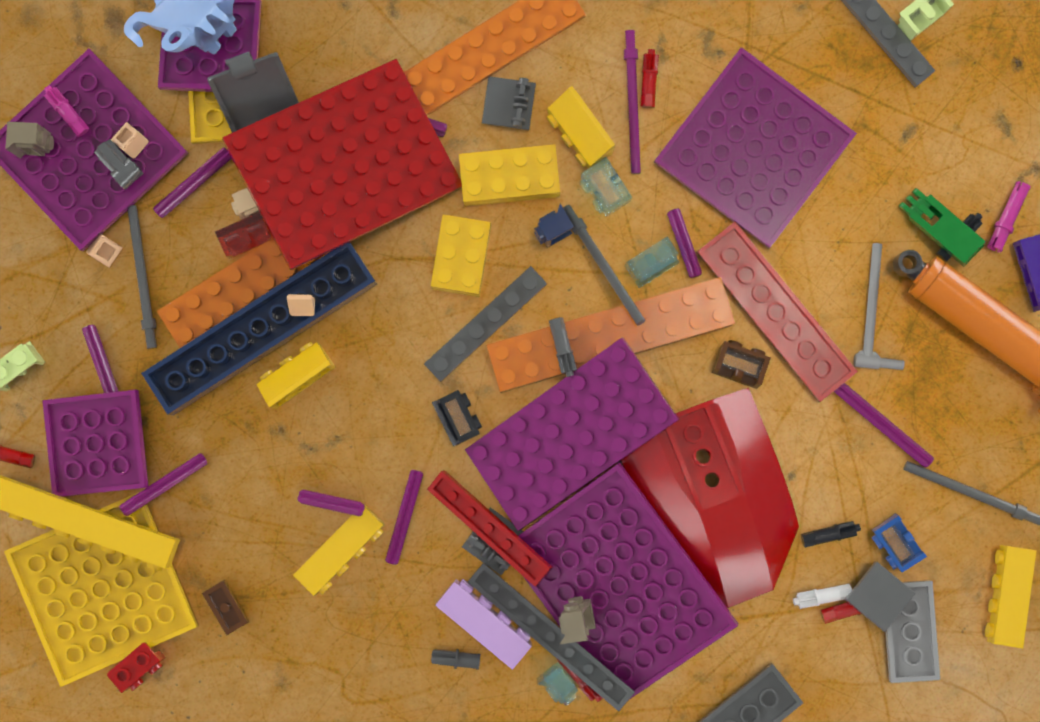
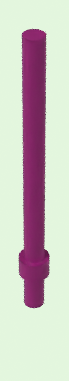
(630, 57)

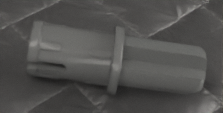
(455, 659)

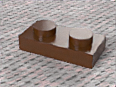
(225, 607)

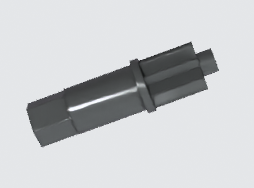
(562, 346)

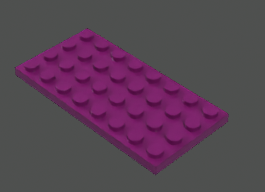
(571, 434)

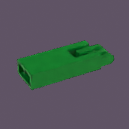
(948, 231)

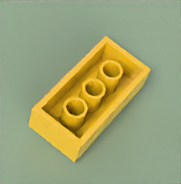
(509, 175)

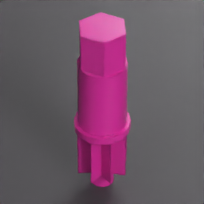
(65, 110)

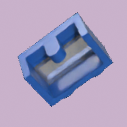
(898, 543)

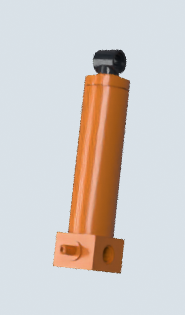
(974, 313)

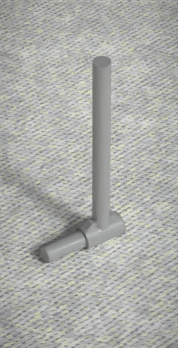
(867, 358)

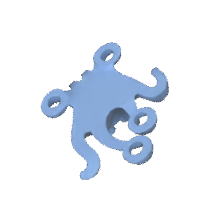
(194, 21)

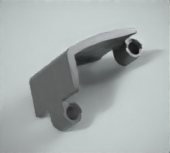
(252, 89)

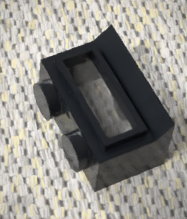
(456, 417)

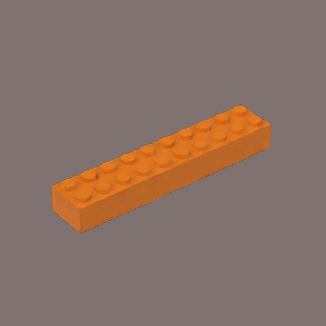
(667, 318)

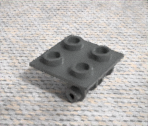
(509, 102)
(484, 552)

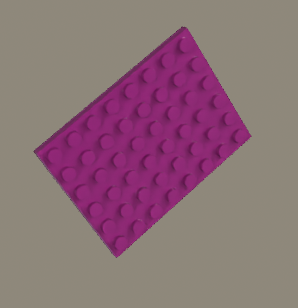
(642, 585)

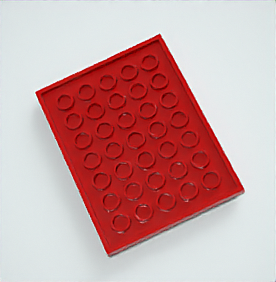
(342, 163)

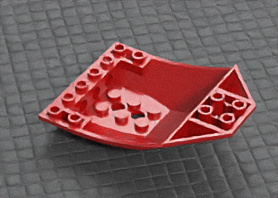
(742, 525)

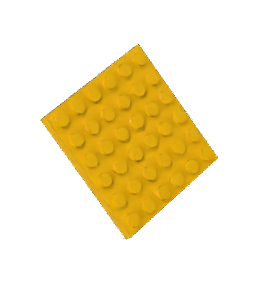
(96, 603)

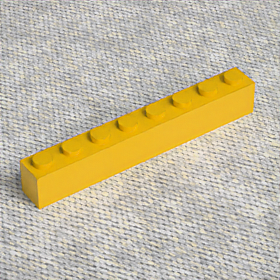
(87, 524)

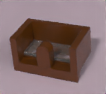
(741, 364)

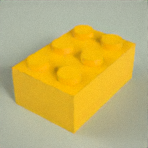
(461, 255)

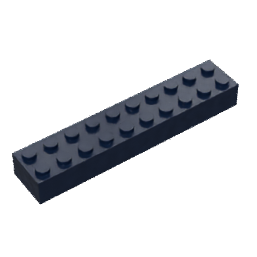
(257, 330)

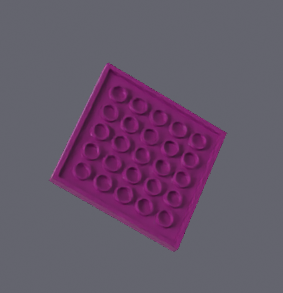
(755, 147)
(71, 179)

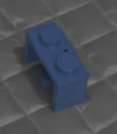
(553, 227)

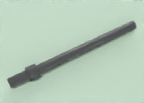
(580, 230)
(148, 323)
(1017, 511)

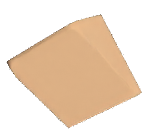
(130, 140)
(104, 250)
(301, 305)

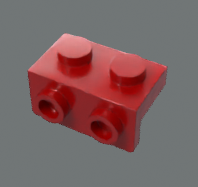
(135, 666)

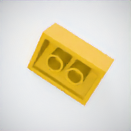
(580, 128)
(294, 375)

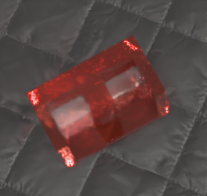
(243, 235)

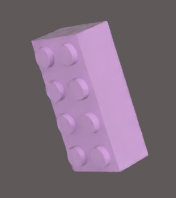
(484, 623)

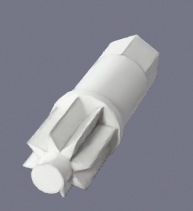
(822, 596)

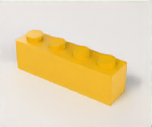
(338, 550)
(1011, 596)

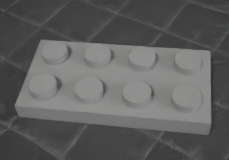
(913, 638)

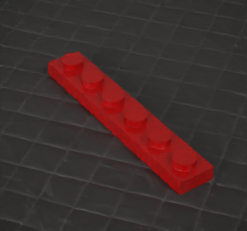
(489, 528)

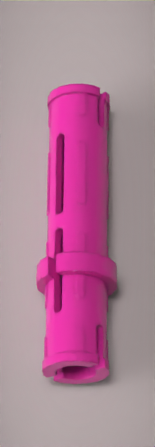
(1005, 224)

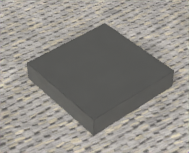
(880, 596)

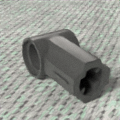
(121, 167)

